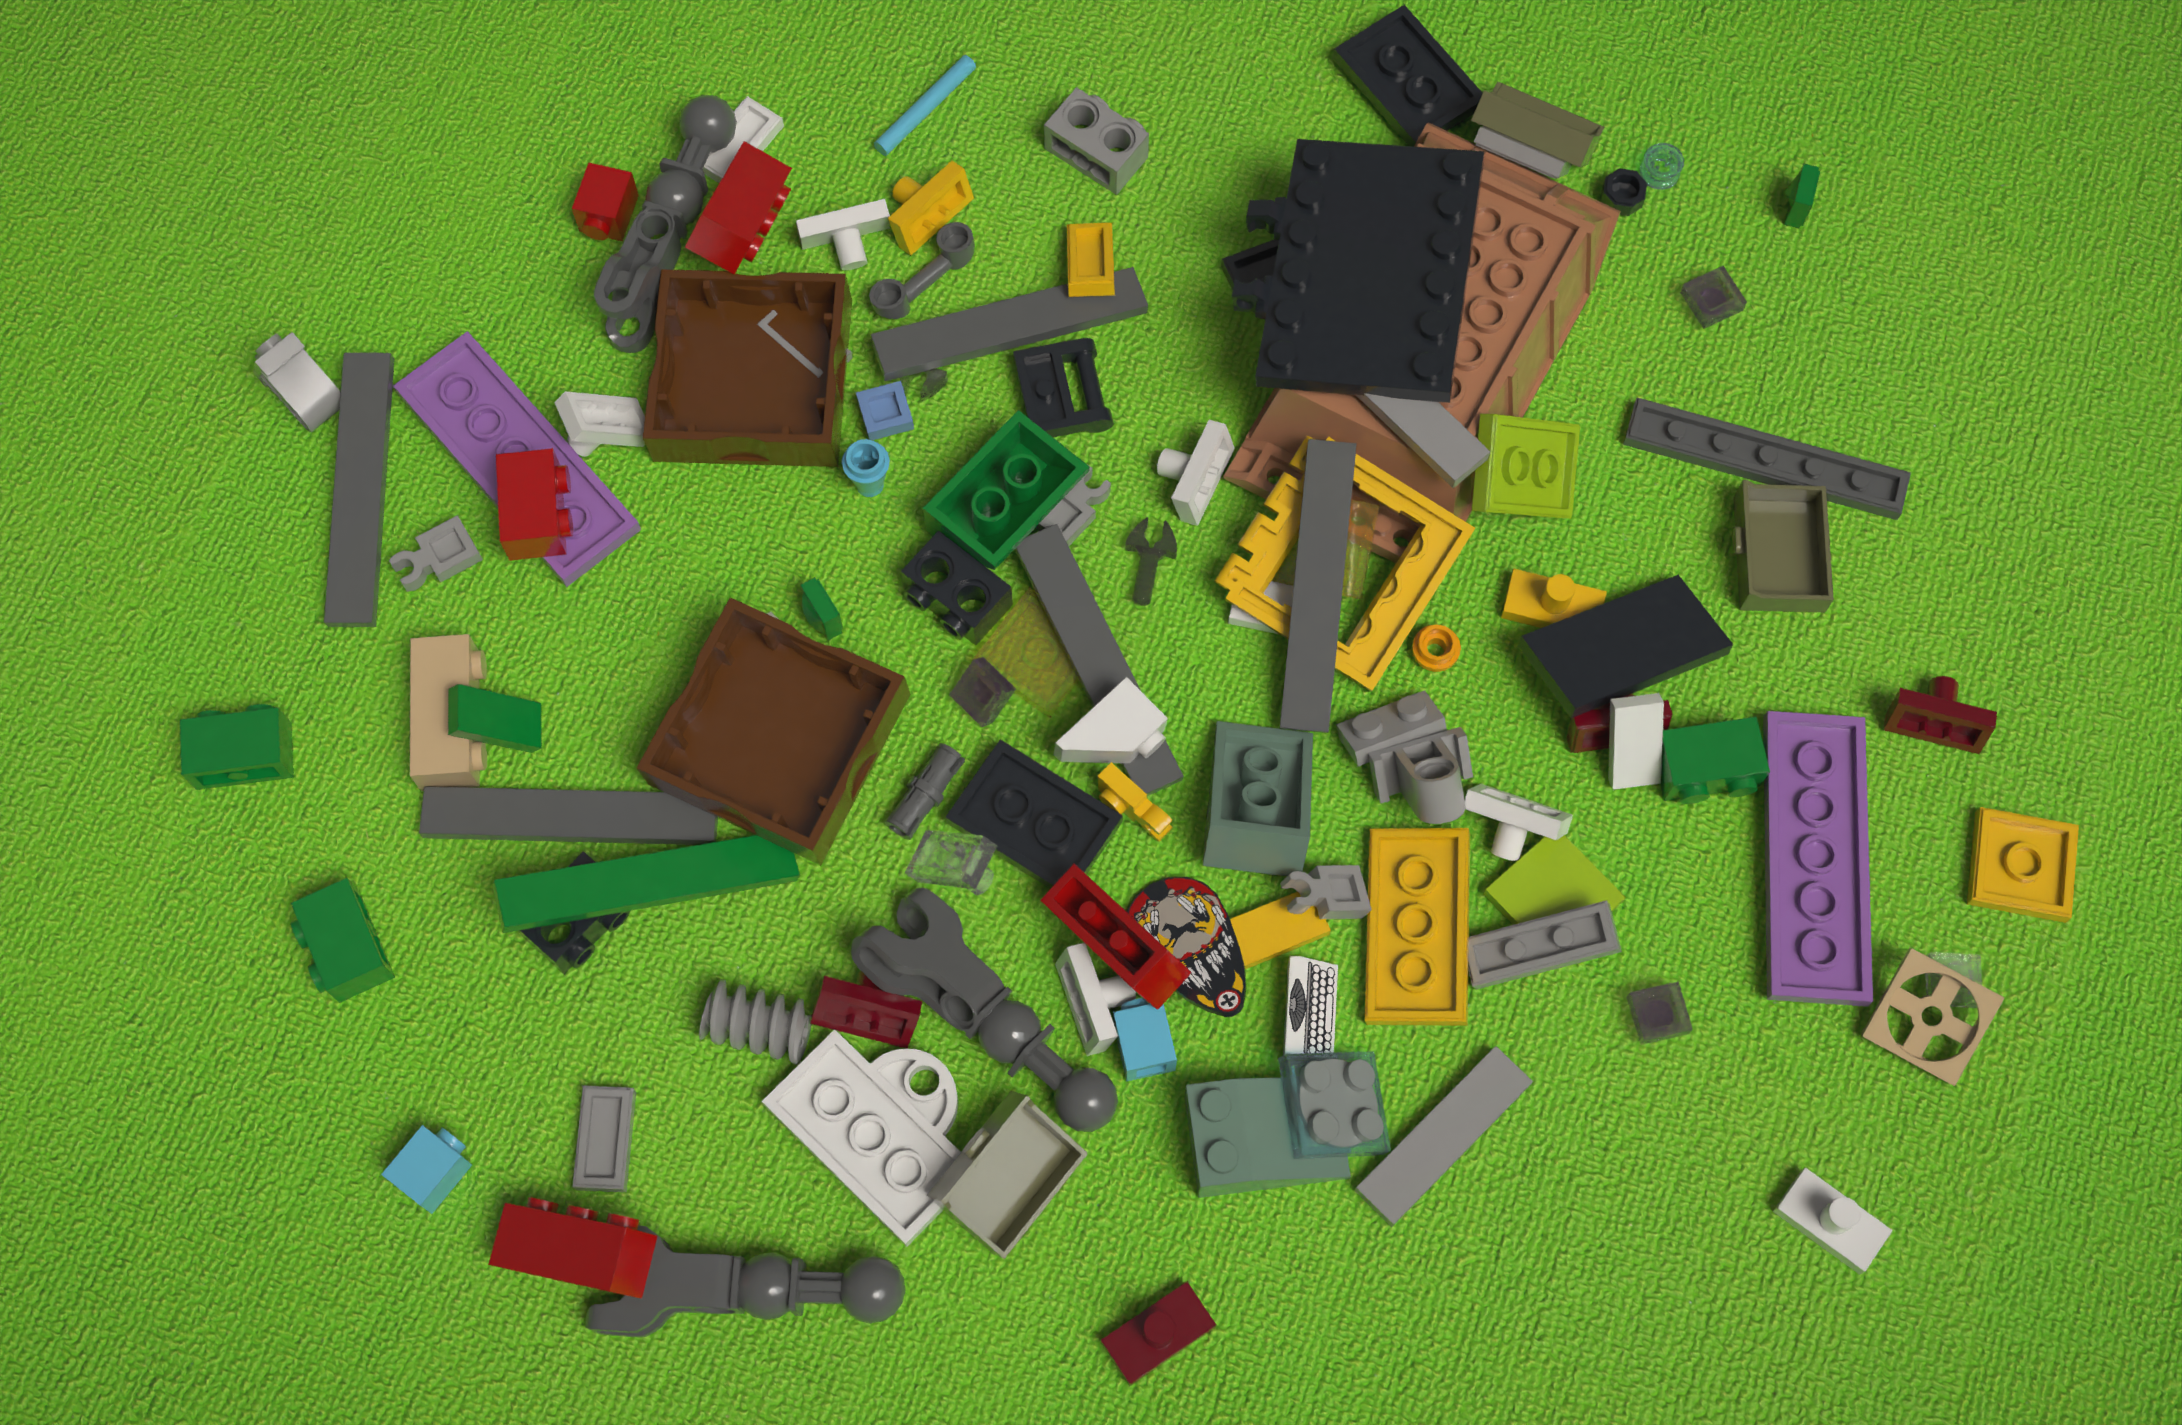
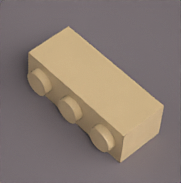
(434, 755)

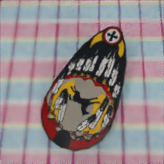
(1199, 933)

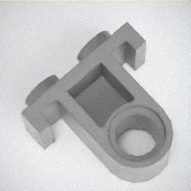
(296, 380)
(1426, 774)

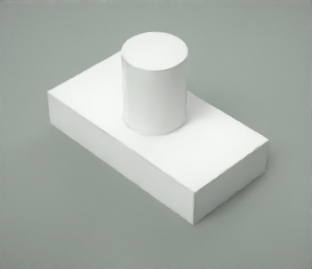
(845, 230)
(600, 420)
(1198, 472)
(1515, 819)
(1091, 998)
(1832, 1221)

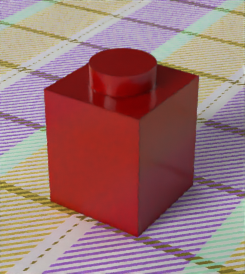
(605, 202)

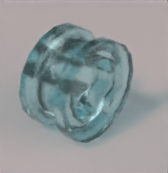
(1671, 156)

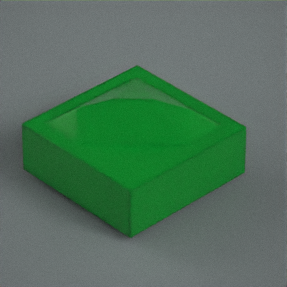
(1801, 195)
(820, 609)

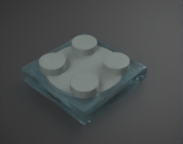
(1334, 1105)

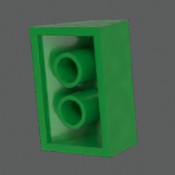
(1004, 491)

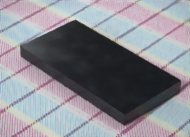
(1624, 645)

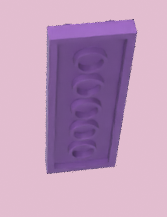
(482, 414)
(1817, 859)

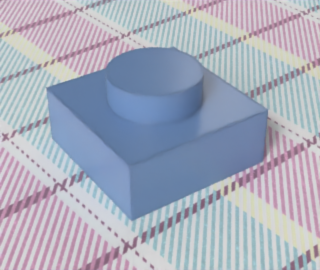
(885, 410)

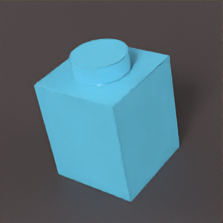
(1144, 1040)
(428, 1167)

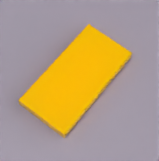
(1418, 927)

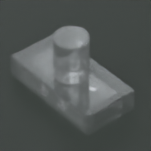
(953, 861)

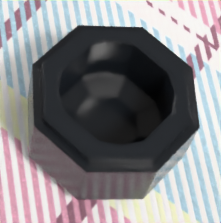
(1624, 191)

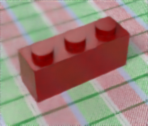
(741, 209)
(1116, 937)
(574, 1247)

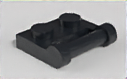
(1047, 391)

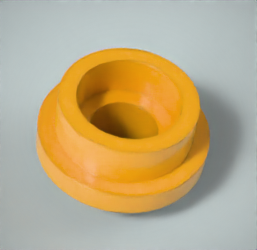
(1436, 635)

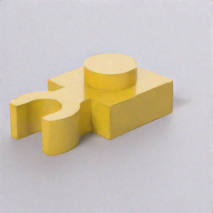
(1126, 797)

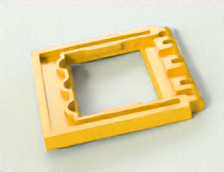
(1400, 596)

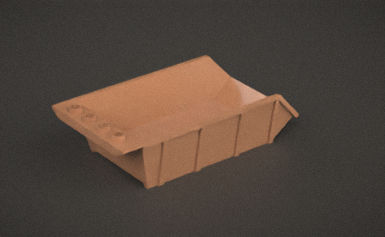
(1525, 288)

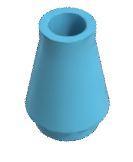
(866, 466)

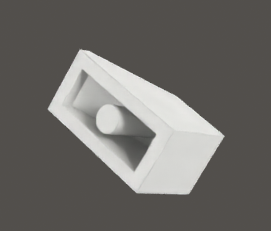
(1115, 729)

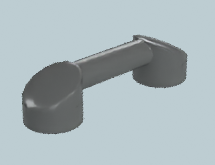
(956, 249)

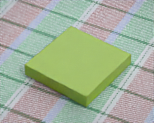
(1550, 881)

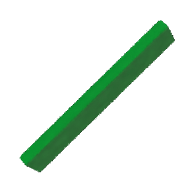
(641, 882)

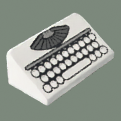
(1310, 1006)

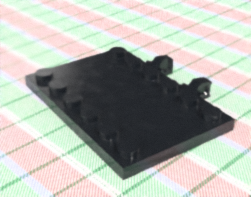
(1366, 270)

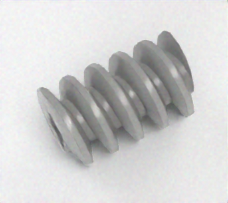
(756, 1022)

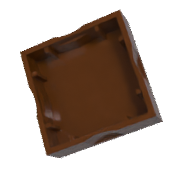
(730, 388)
(775, 731)

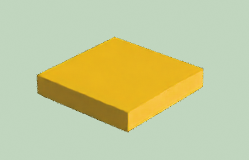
(2023, 864)

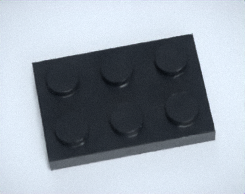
(1408, 75)
(1033, 816)

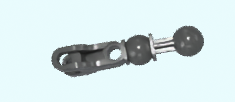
(670, 204)
(974, 1000)
(761, 1286)

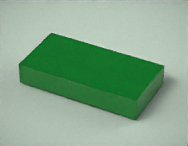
(494, 718)

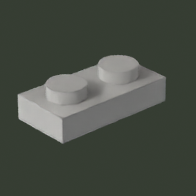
(1391, 725)

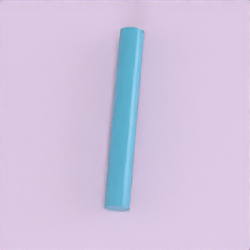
(924, 105)

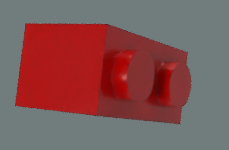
(533, 504)

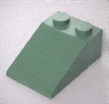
(1259, 799)
(1245, 1139)

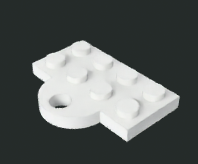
(873, 1127)

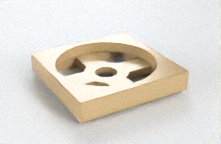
(1947, 1069)

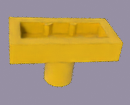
(928, 206)
(1545, 599)

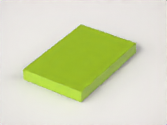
(1527, 466)

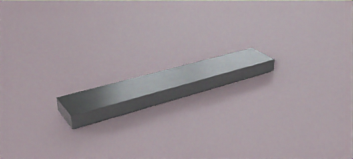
(1003, 326)
(1766, 457)
(359, 490)
(1318, 586)
(1087, 640)
(563, 816)

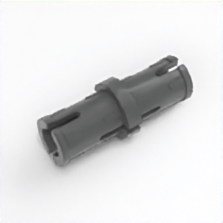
(924, 791)

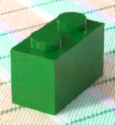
(236, 747)
(1712, 760)
(341, 941)

